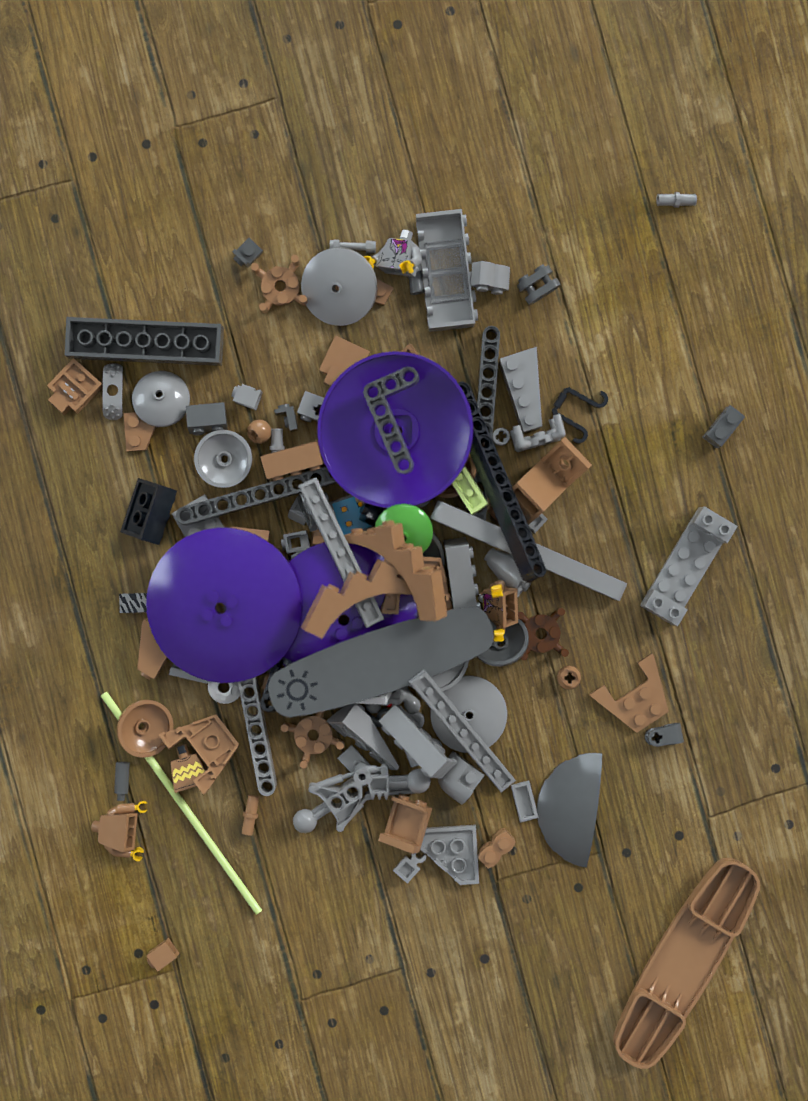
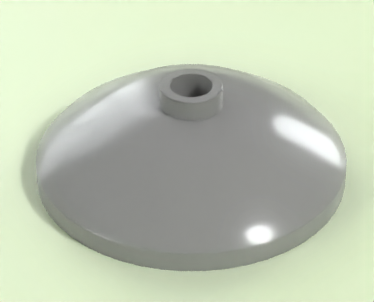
(165, 409)
(209, 458)

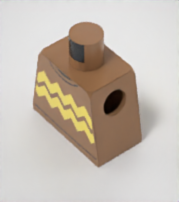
(186, 768)

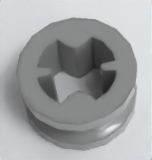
(505, 440)

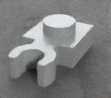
(408, 867)

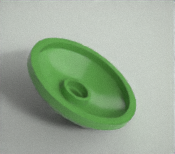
(415, 523)

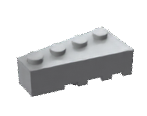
(522, 383)
(461, 573)
(416, 743)

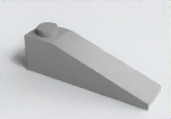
(357, 724)

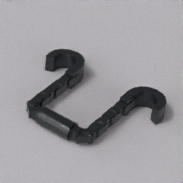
(561, 398)

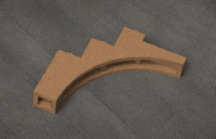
(423, 581)
(331, 603)

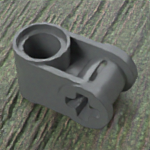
(668, 735)

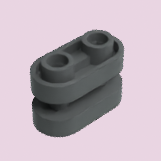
(527, 282)

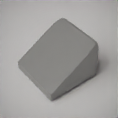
(296, 514)

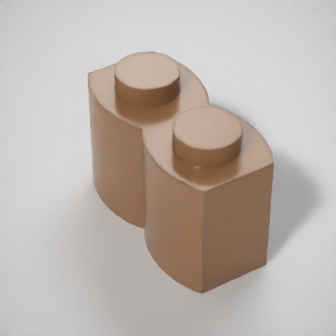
(500, 844)

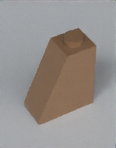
(151, 657)

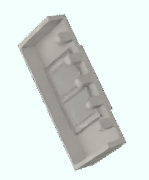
(446, 270)

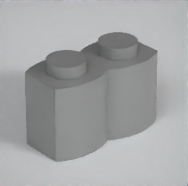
(490, 277)

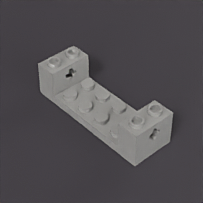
(687, 565)

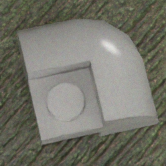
(460, 779)

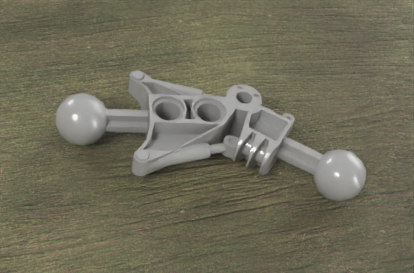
(378, 783)

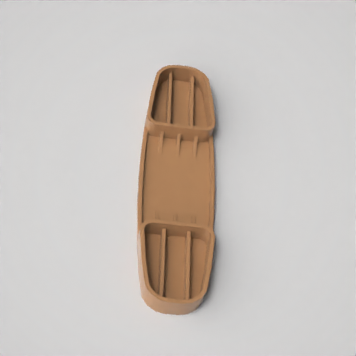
(685, 962)

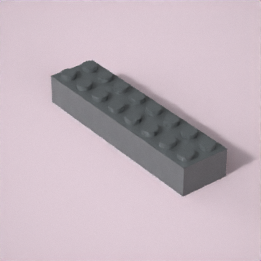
(144, 341)

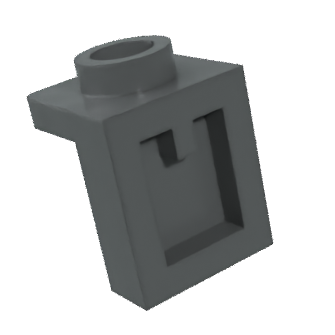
(247, 253)
(290, 419)

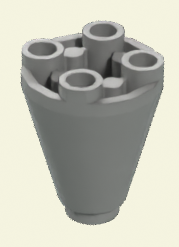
(505, 569)

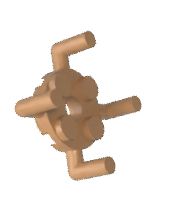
(276, 275)
(309, 746)

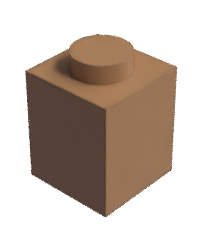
(162, 954)

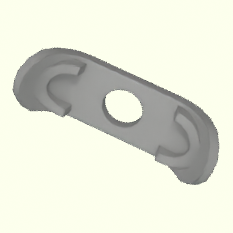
(112, 404)

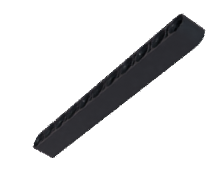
(503, 497)

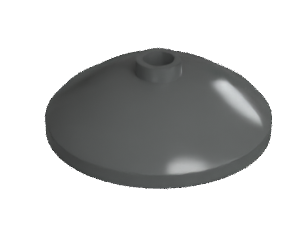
(515, 645)

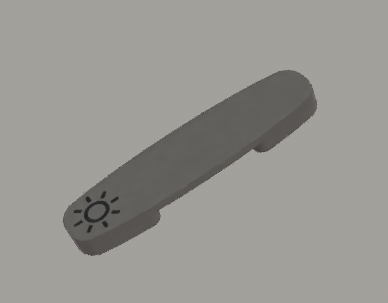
(379, 662)

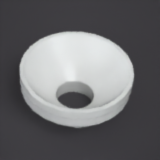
(225, 698)

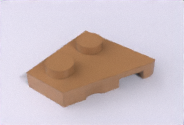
(137, 433)

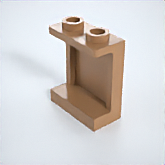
(406, 824)

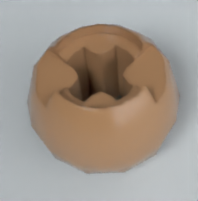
(259, 431)
(573, 682)

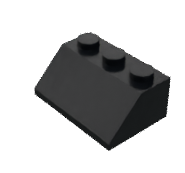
(148, 511)

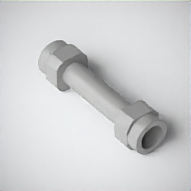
(369, 246)

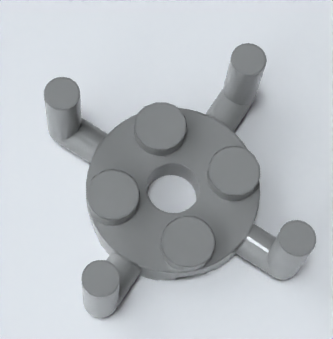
(555, 434)

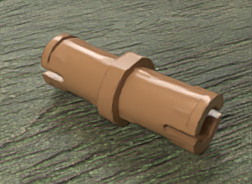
(250, 815)

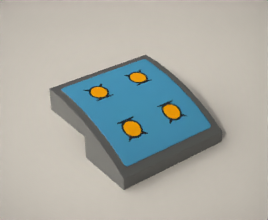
(348, 514)

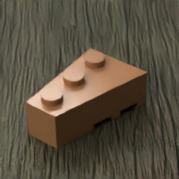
(292, 460)

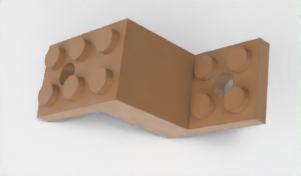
(548, 479)

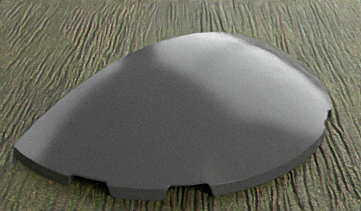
(570, 806)

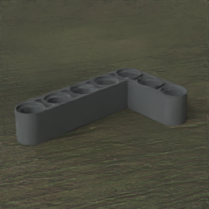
(388, 417)

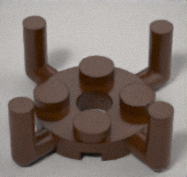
(552, 636)

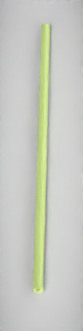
(192, 818)

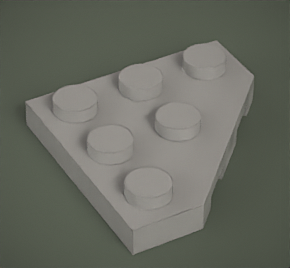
(454, 851)

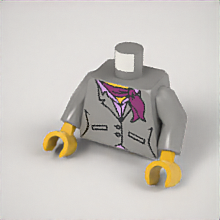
(398, 256)

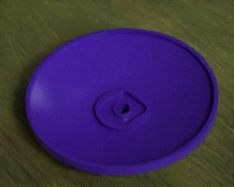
(433, 425)

